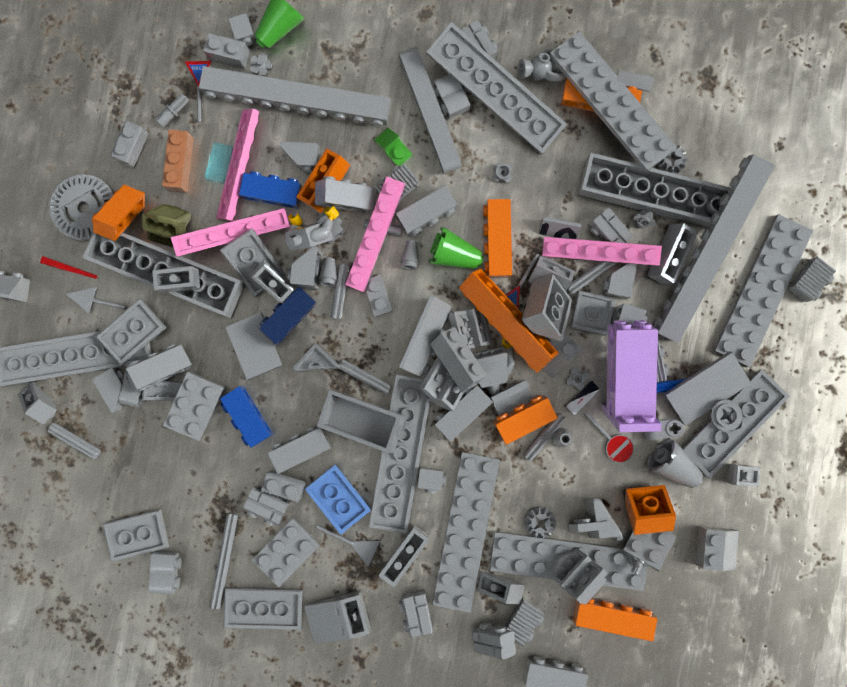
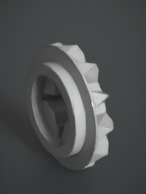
(677, 165)
(735, 416)
(541, 513)

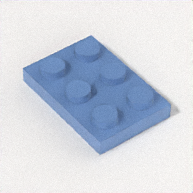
(338, 499)

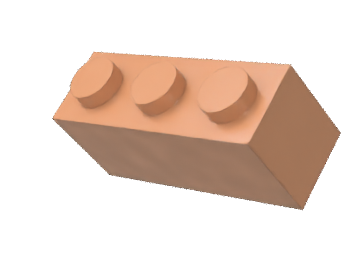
(177, 161)

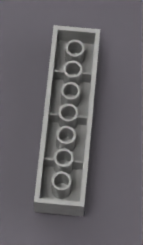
(655, 190)
(138, 259)

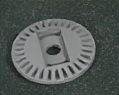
(70, 194)

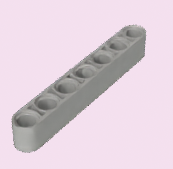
(430, 110)

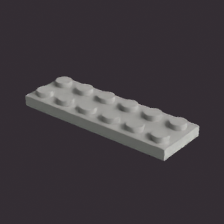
(758, 402)

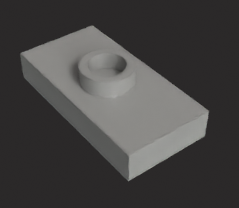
(162, 391)

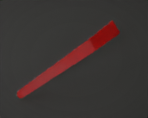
(44, 260)

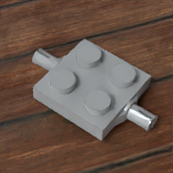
(649, 549)

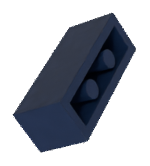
(287, 316)

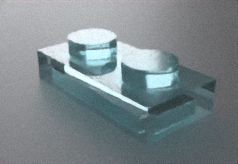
(218, 163)

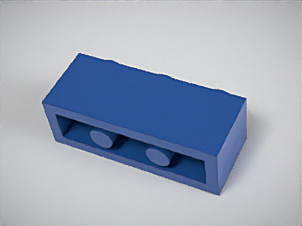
(270, 190)
(246, 417)

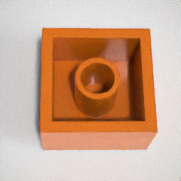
(650, 509)

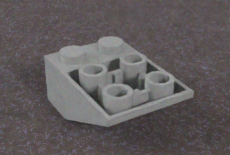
(338, 618)

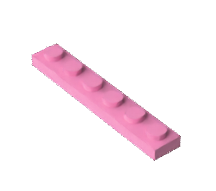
(237, 164)
(229, 231)
(375, 234)
(602, 250)

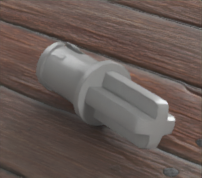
(172, 110)

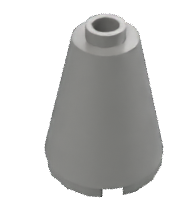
(674, 464)

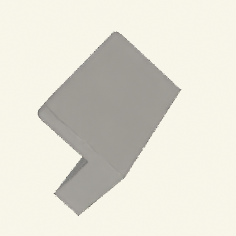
(546, 267)
(511, 397)

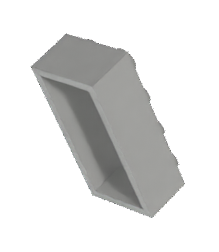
(361, 421)

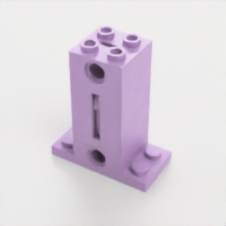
(632, 376)

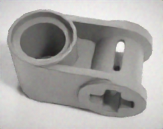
(128, 396)
(665, 432)

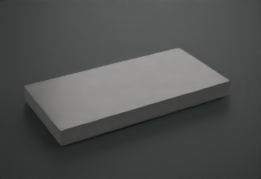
(707, 387)
(263, 608)

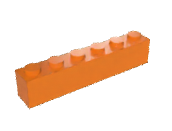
(507, 320)

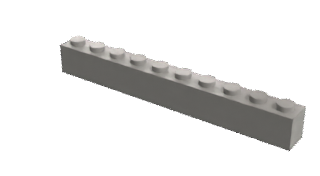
(295, 96)
(714, 247)

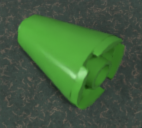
(276, 22)
(454, 251)

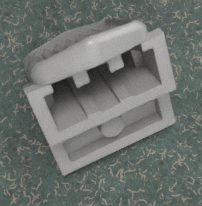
(598, 522)
(578, 575)

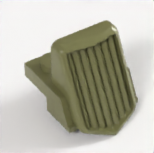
(165, 222)

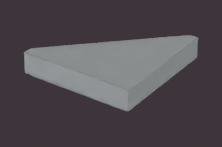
(315, 359)

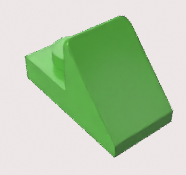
(393, 147)

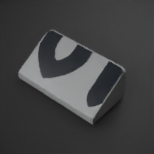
(559, 228)

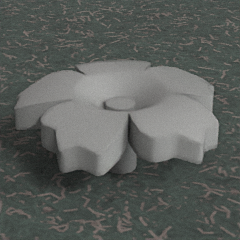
(260, 64)

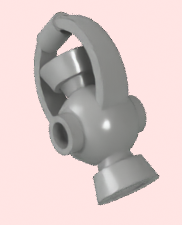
(541, 68)

